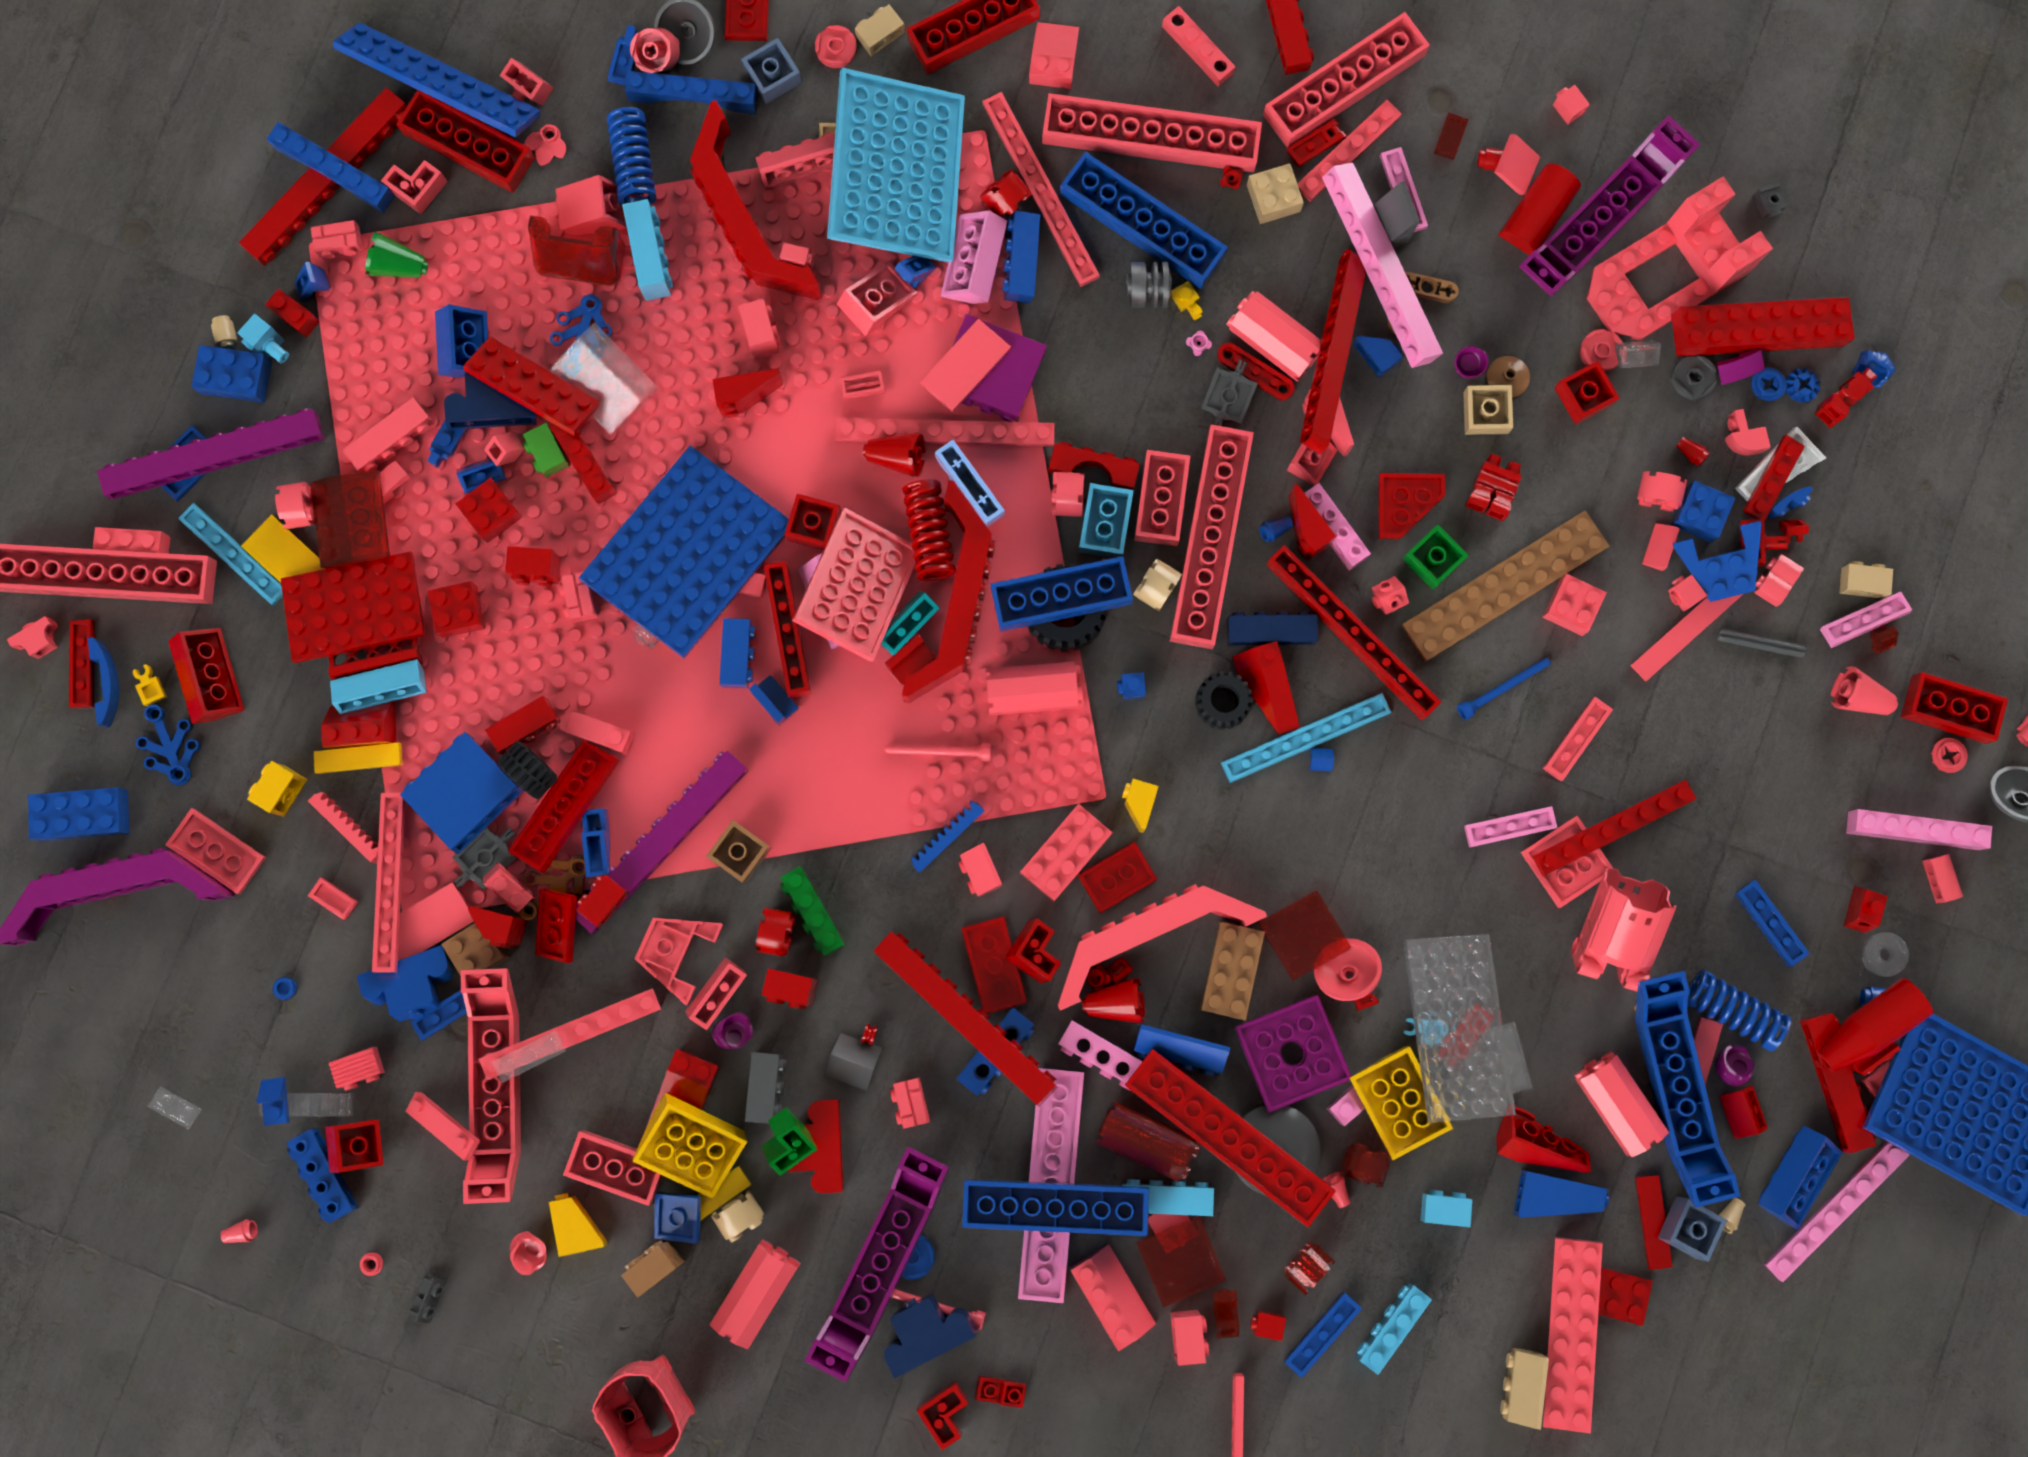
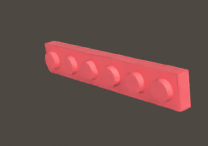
(1350, 148)

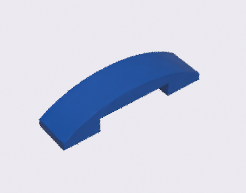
(109, 679)

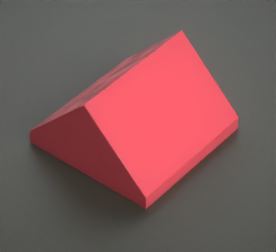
(1310, 464)

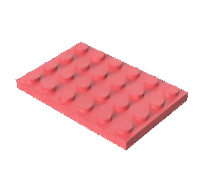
(856, 585)

